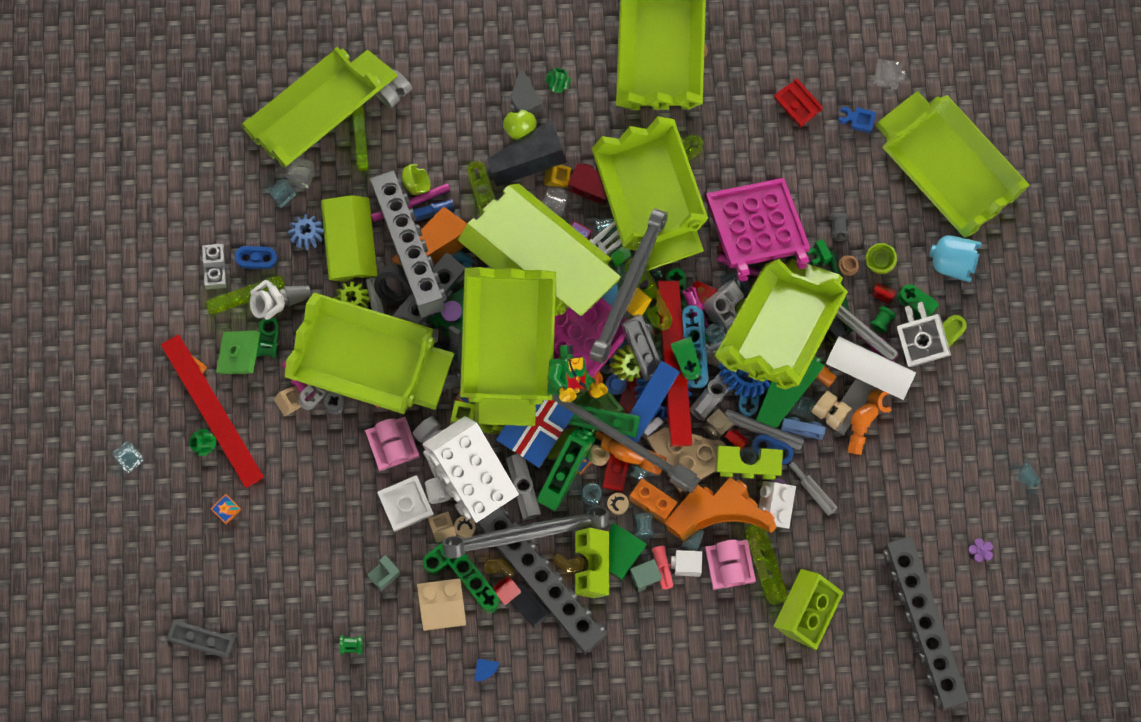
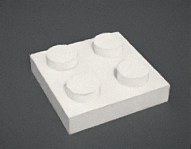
(405, 503)

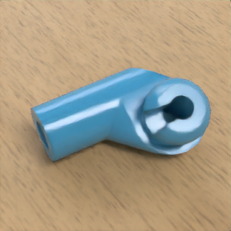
(464, 259)

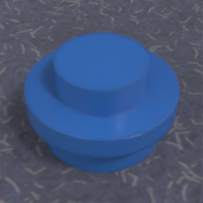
(615, 385)

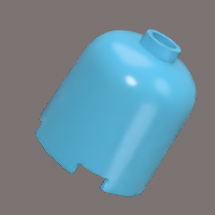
(955, 257)

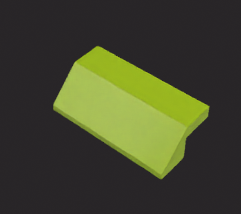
(348, 238)

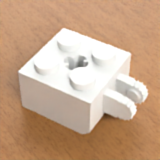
(912, 333)

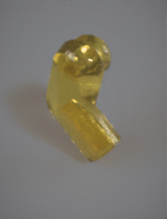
(499, 565)
(571, 565)

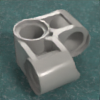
(726, 298)

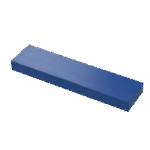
(653, 396)

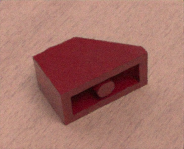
(587, 184)

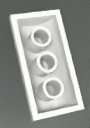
(871, 368)

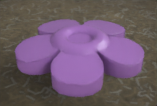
(981, 551)

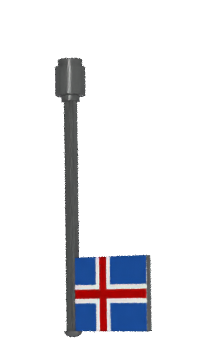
(552, 418)

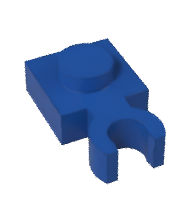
(861, 119)

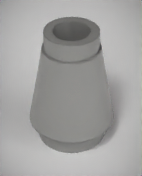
(295, 294)

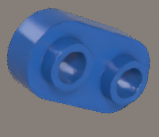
(256, 256)
(773, 444)

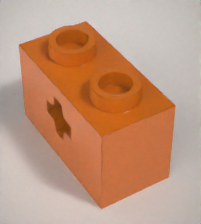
(653, 500)

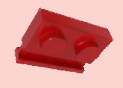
(798, 102)

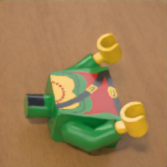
(569, 376)

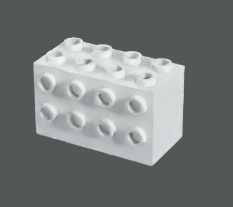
(469, 469)

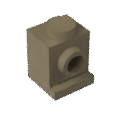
(717, 425)

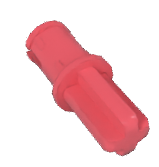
(662, 563)

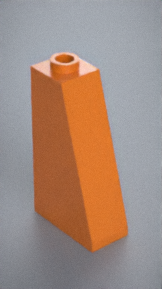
(441, 235)

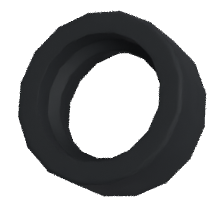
(386, 293)

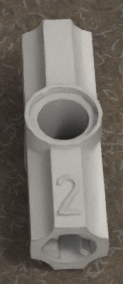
(707, 401)
(526, 499)

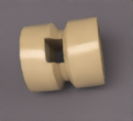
(825, 406)

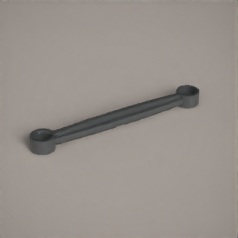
(601, 347)
(456, 546)

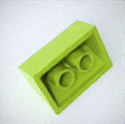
(808, 609)

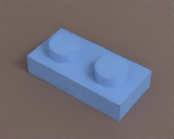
(811, 429)

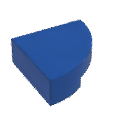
(485, 669)

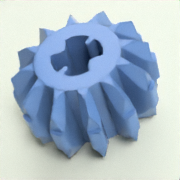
(305, 225)

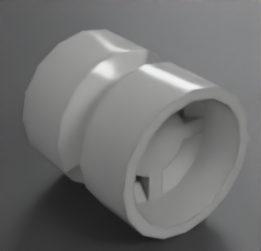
(390, 93)
(427, 429)

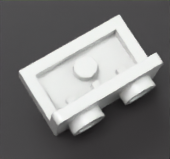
(778, 500)

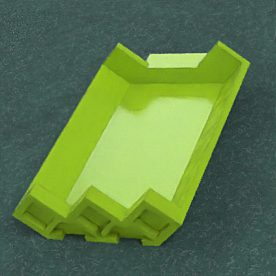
(660, 54)
(317, 104)
(950, 161)
(650, 172)
(529, 236)
(782, 322)
(507, 343)
(368, 356)

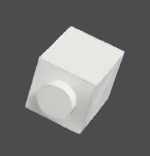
(687, 563)

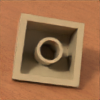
(441, 604)

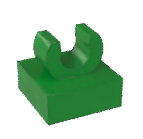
(822, 253)

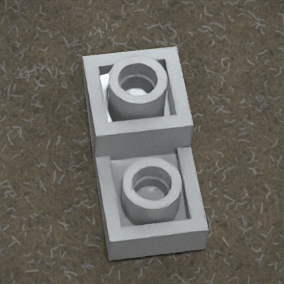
(214, 266)

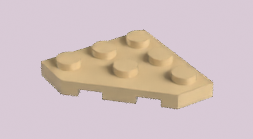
(698, 457)

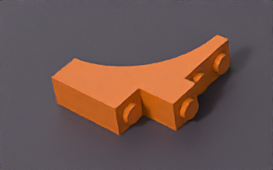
(727, 505)

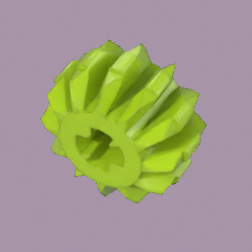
(352, 291)
(620, 365)

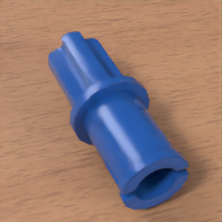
(430, 211)

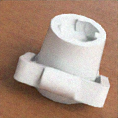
(266, 303)

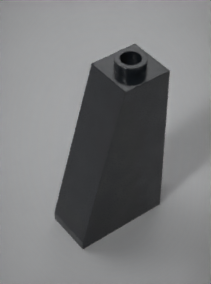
(527, 156)

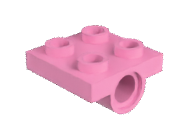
(392, 443)
(730, 564)

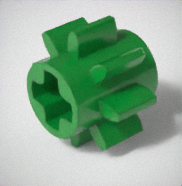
(557, 80)
(202, 442)

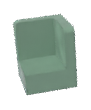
(384, 573)
(645, 575)

